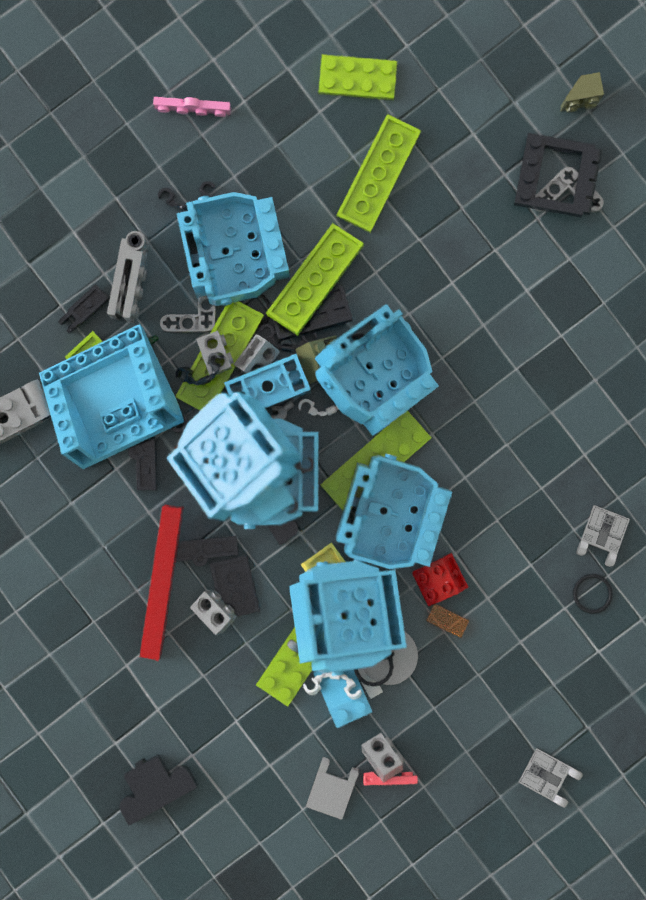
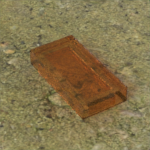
(447, 620)

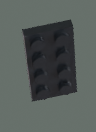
(330, 313)

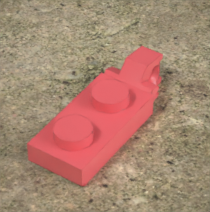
(406, 778)

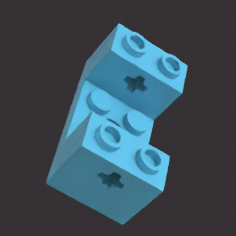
(285, 376)

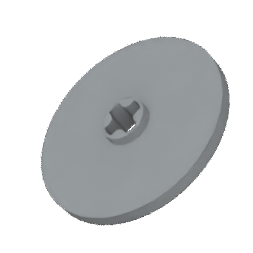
(403, 661)

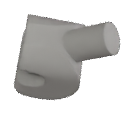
(282, 410)

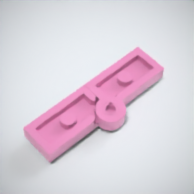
(188, 104)

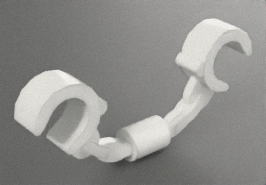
(313, 411)
(350, 684)

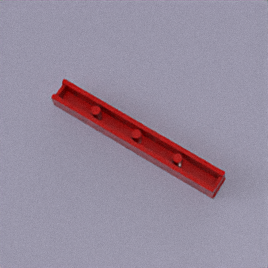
(161, 582)

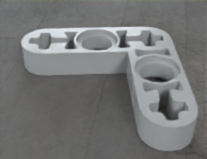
(565, 185)
(196, 318)

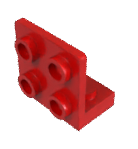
(440, 580)

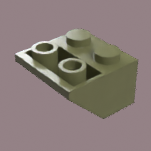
(585, 93)
(307, 353)

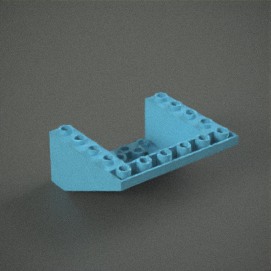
(109, 398)

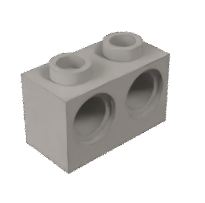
(205, 351)
(256, 355)
(210, 615)
(378, 759)

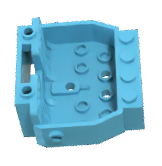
(225, 224)
(393, 357)
(246, 474)
(303, 486)
(383, 537)
(350, 643)

